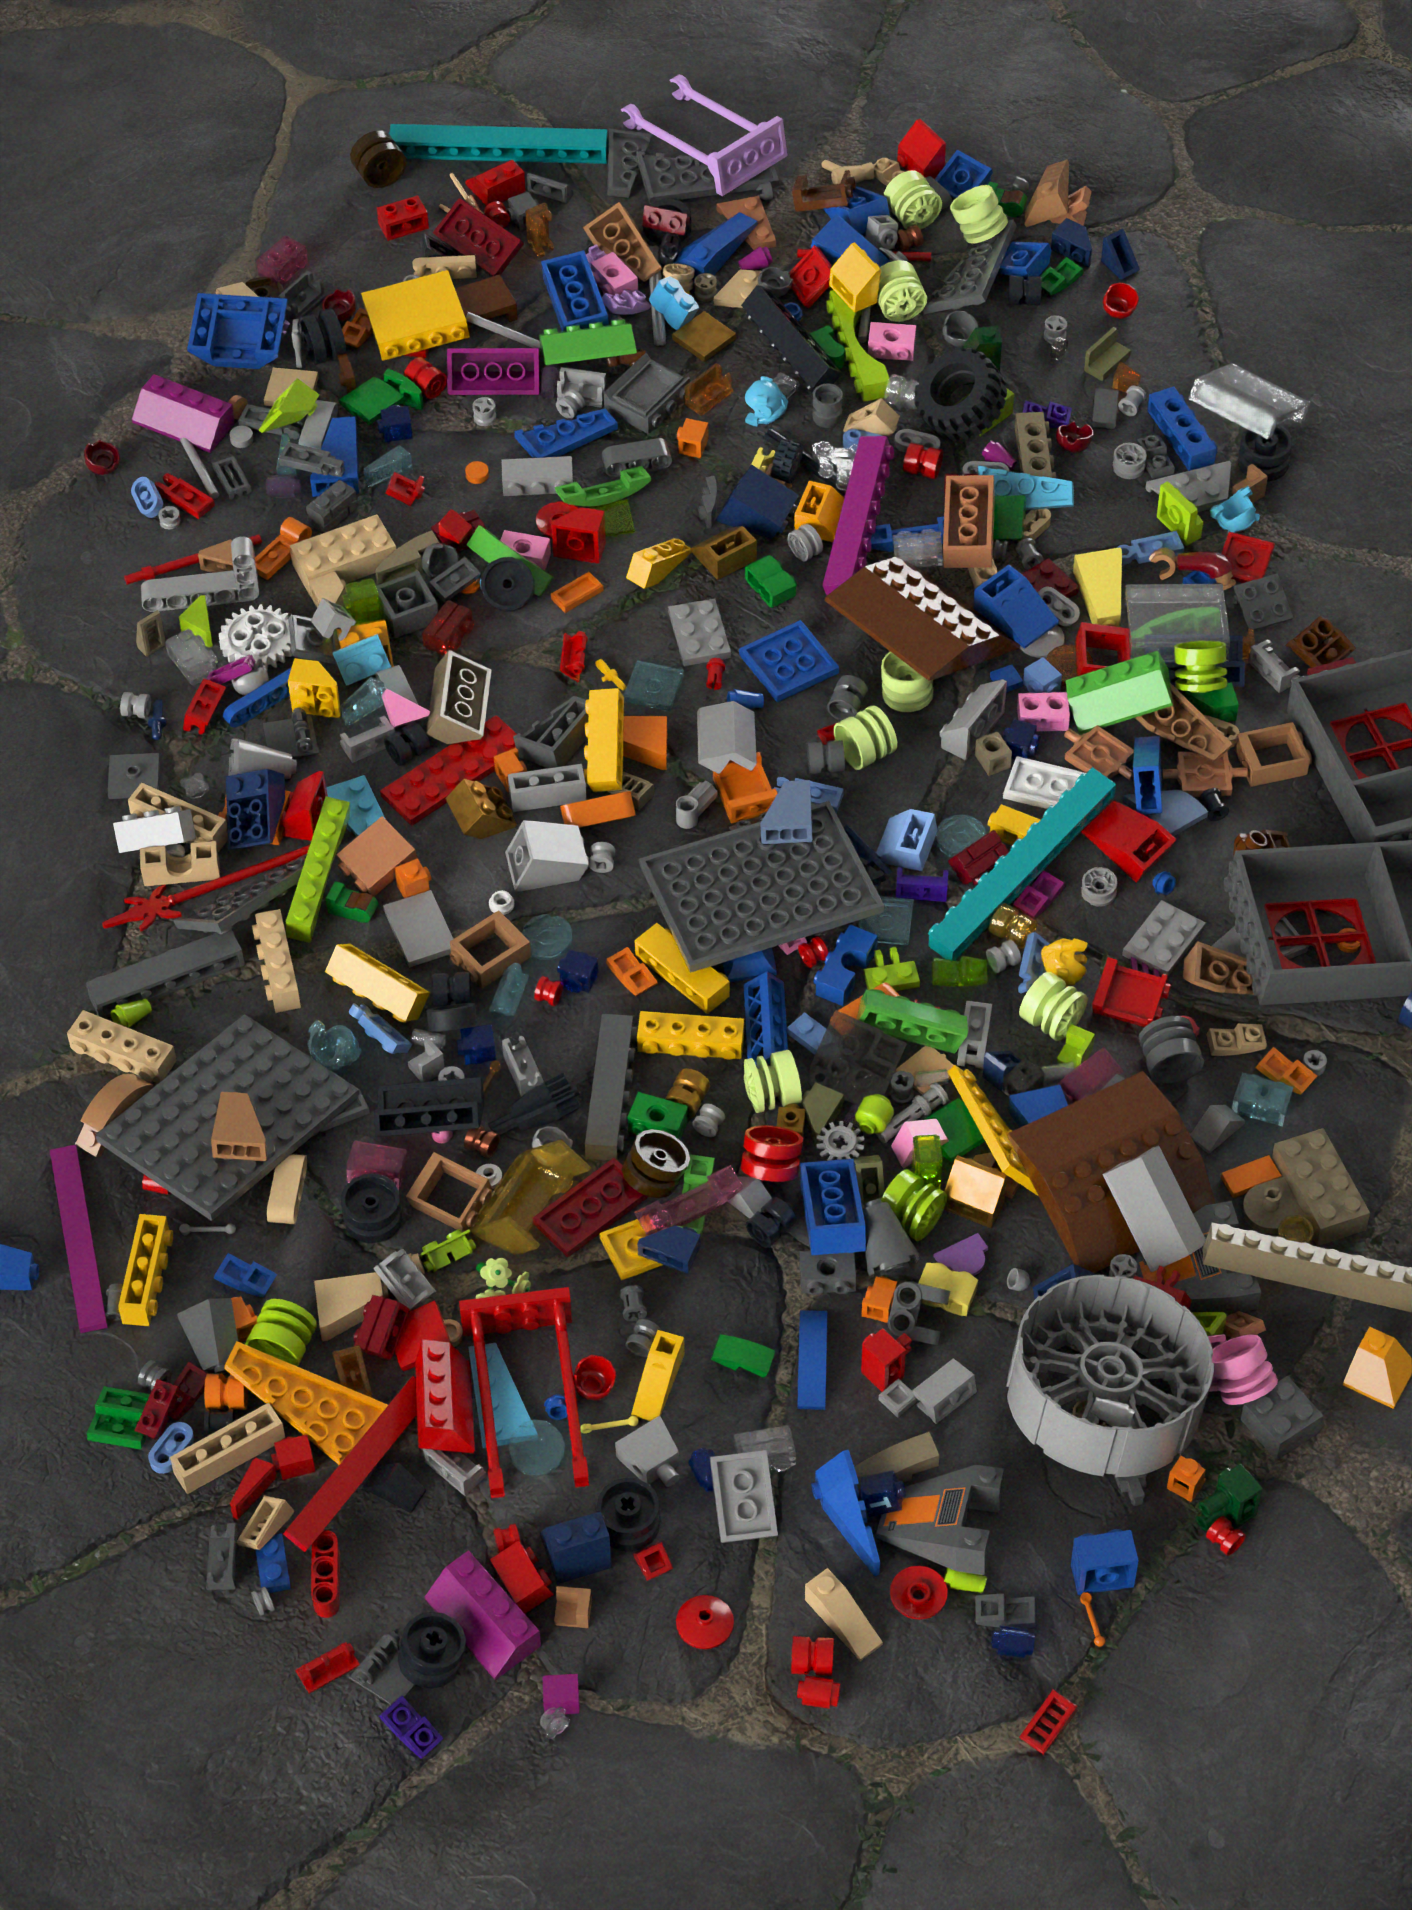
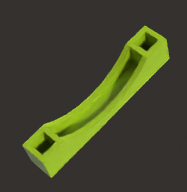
(869, 374)
(316, 869)

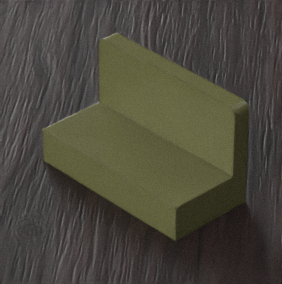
(1105, 356)

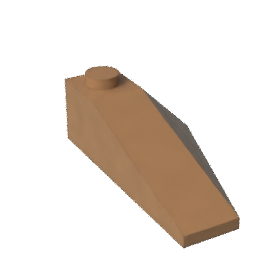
(1050, 196)
(619, 234)
(1187, 728)
(1217, 970)

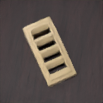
(269, 1518)

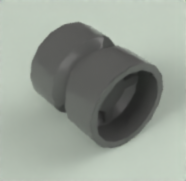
(827, 405)
(847, 697)
(825, 756)

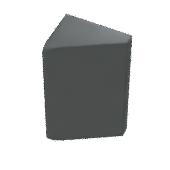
(549, 188)

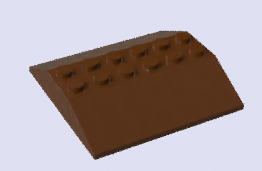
(918, 618)
(1084, 1140)

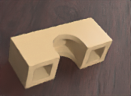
(162, 869)

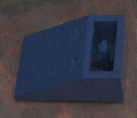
(253, 807)

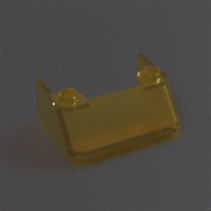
(524, 1194)

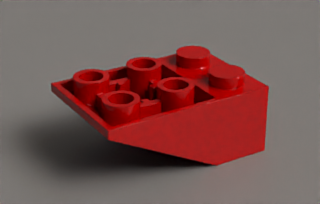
(1129, 839)

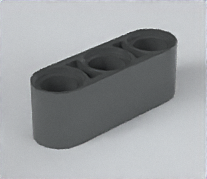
(649, 454)

